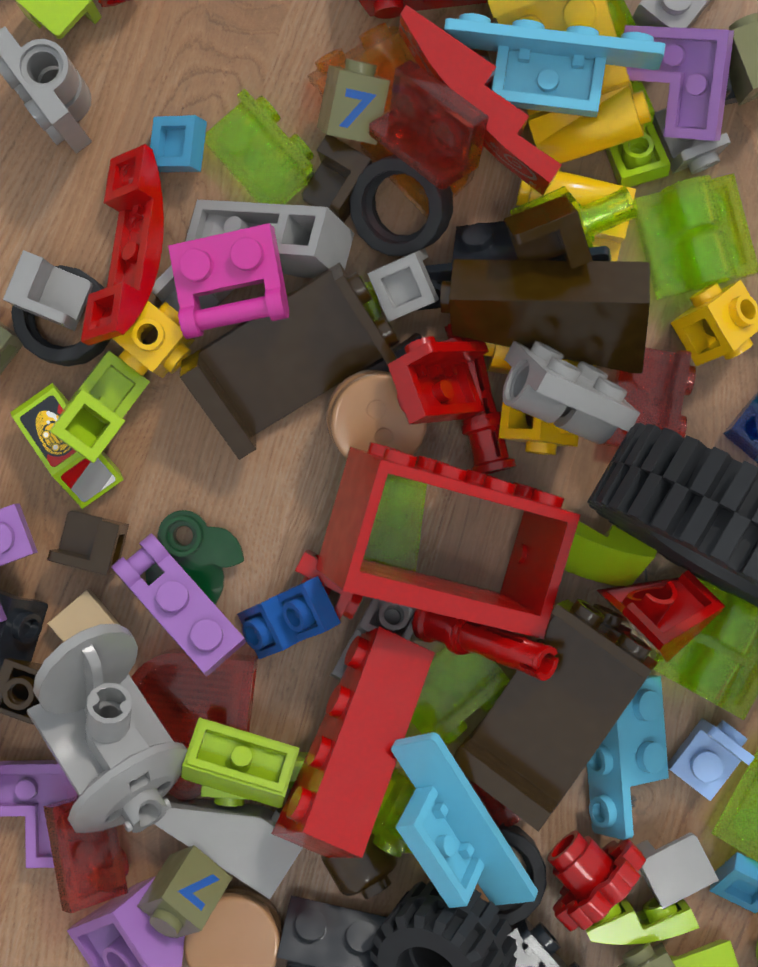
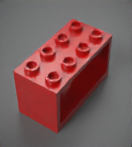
(532, 570)

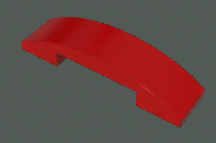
(136, 194)

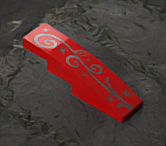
(471, 78)

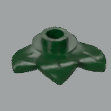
(202, 558)

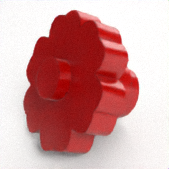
(592, 877)

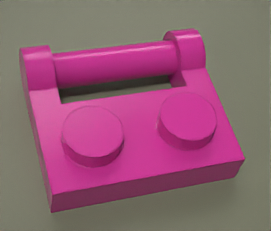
(226, 264)

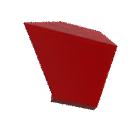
(666, 610)

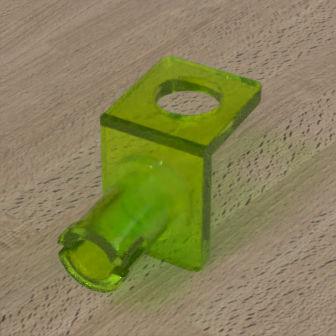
(596, 215)

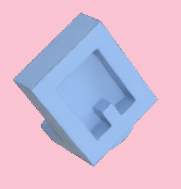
(709, 757)

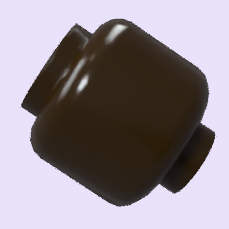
(362, 874)

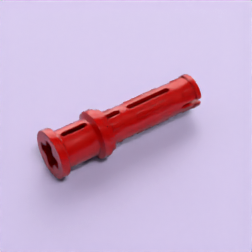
(487, 449)
(490, 642)

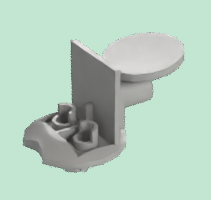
(105, 732)

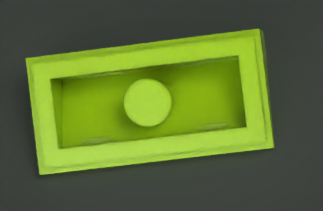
(239, 763)

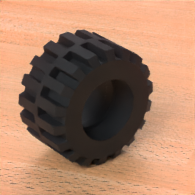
(431, 934)

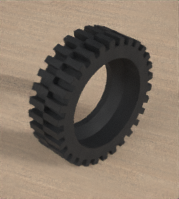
(686, 505)

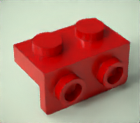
(436, 380)

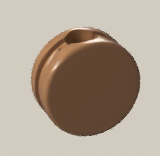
(368, 411)
(238, 933)

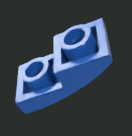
(288, 618)

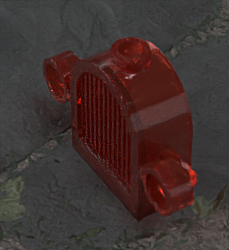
(183, 694)

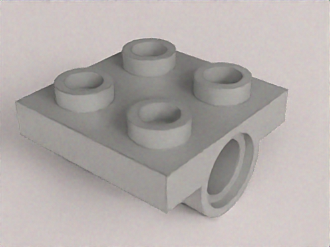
(48, 87)
(565, 395)

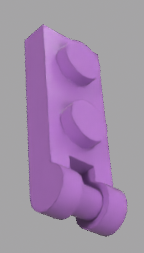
(180, 606)

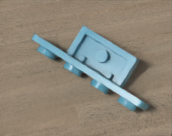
(553, 67)
(626, 758)
(453, 829)

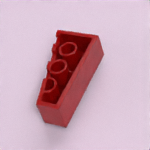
(351, 755)

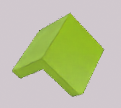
(58, 15)

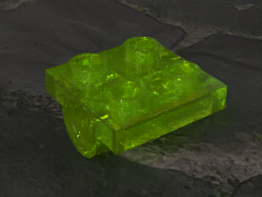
(695, 235)
(721, 658)

